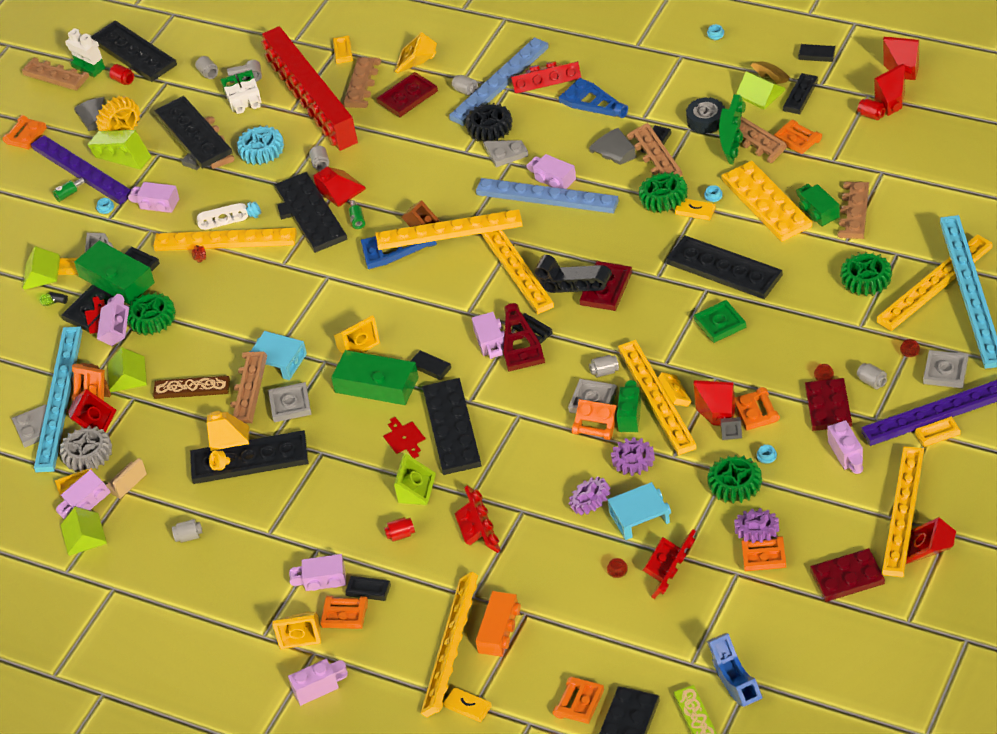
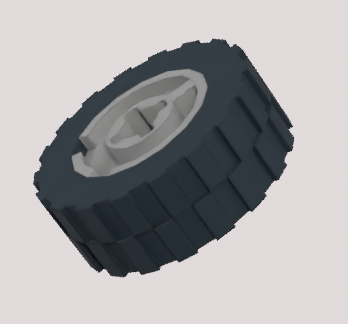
(704, 115)

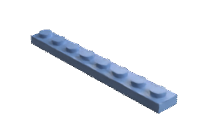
(500, 79)
(547, 195)

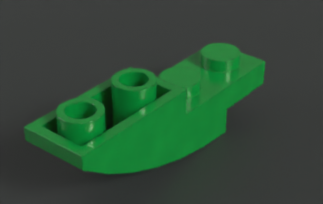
(729, 128)

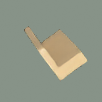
(127, 478)

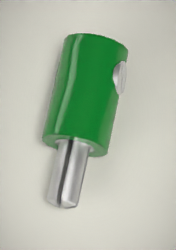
(67, 189)
(356, 215)

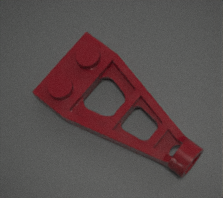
(525, 356)

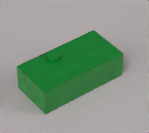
(114, 271)
(375, 377)

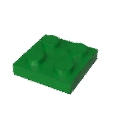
(720, 321)

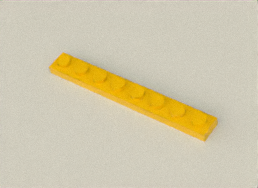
(448, 229)
(225, 239)
(519, 271)
(928, 287)
(657, 397)
(903, 512)
(449, 645)

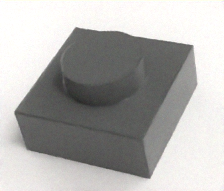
(189, 162)
(731, 428)

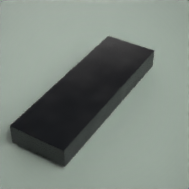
(800, 93)

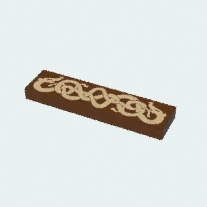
(191, 387)

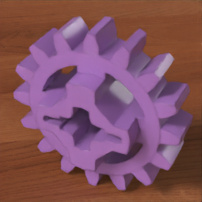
(632, 456)
(589, 495)
(756, 525)

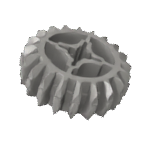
(86, 449)

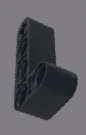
(570, 279)

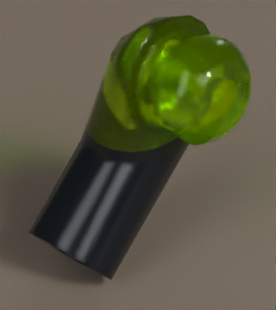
(52, 297)

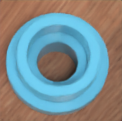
(715, 32)
(713, 193)
(105, 206)
(253, 209)
(766, 454)

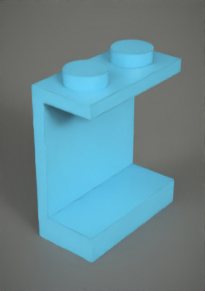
(281, 352)
(637, 507)

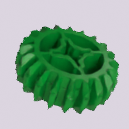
(663, 192)
(866, 274)
(151, 313)
(734, 479)

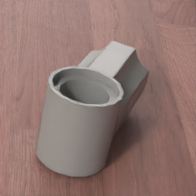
(252, 65)

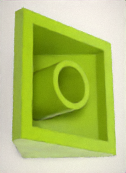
(759, 90)
(41, 268)
(126, 370)
(413, 481)
(82, 531)

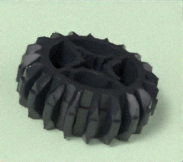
(489, 122)

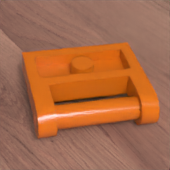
(31, 132)
(798, 137)
(92, 380)
(750, 412)
(596, 413)
(764, 557)
(344, 617)
(584, 702)

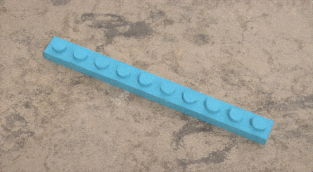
(971, 289)
(58, 400)

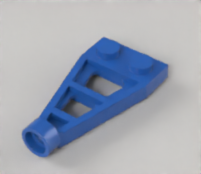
(581, 88)
(376, 258)

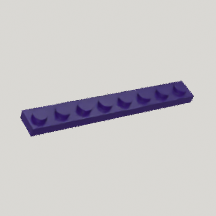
(81, 169)
(930, 413)

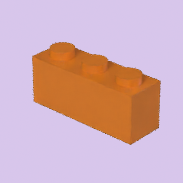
(497, 624)

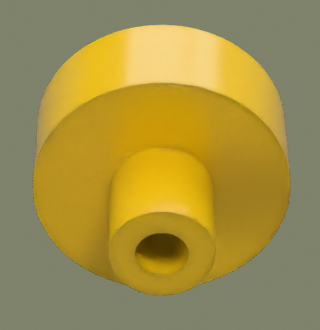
(218, 460)

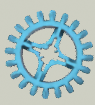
(260, 145)

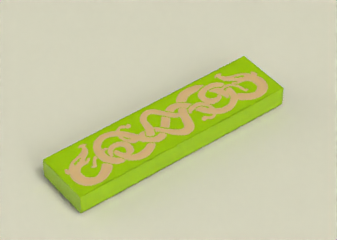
(694, 711)

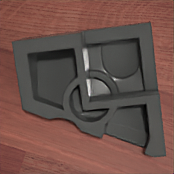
(88, 112)
(614, 147)

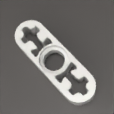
(210, 223)

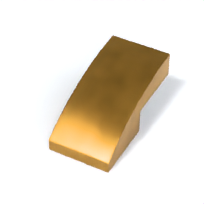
(766, 69)

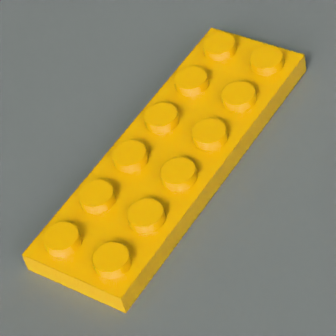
(766, 201)

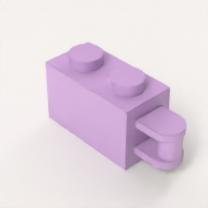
(552, 171)
(155, 197)
(113, 321)
(489, 335)
(846, 446)
(83, 494)
(319, 573)
(317, 680)

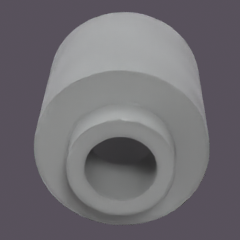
(207, 67)
(464, 84)
(319, 157)
(604, 366)
(872, 375)
(187, 530)

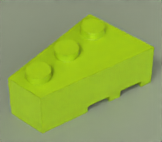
(120, 147)

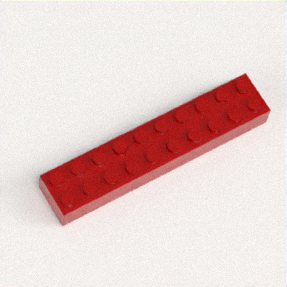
(309, 88)

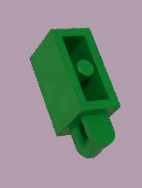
(818, 204)
(629, 407)

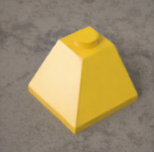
(416, 52)
(358, 337)
(226, 431)
(298, 630)

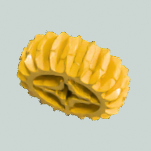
(118, 114)

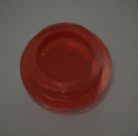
(199, 253)
(910, 348)
(823, 372)
(617, 568)

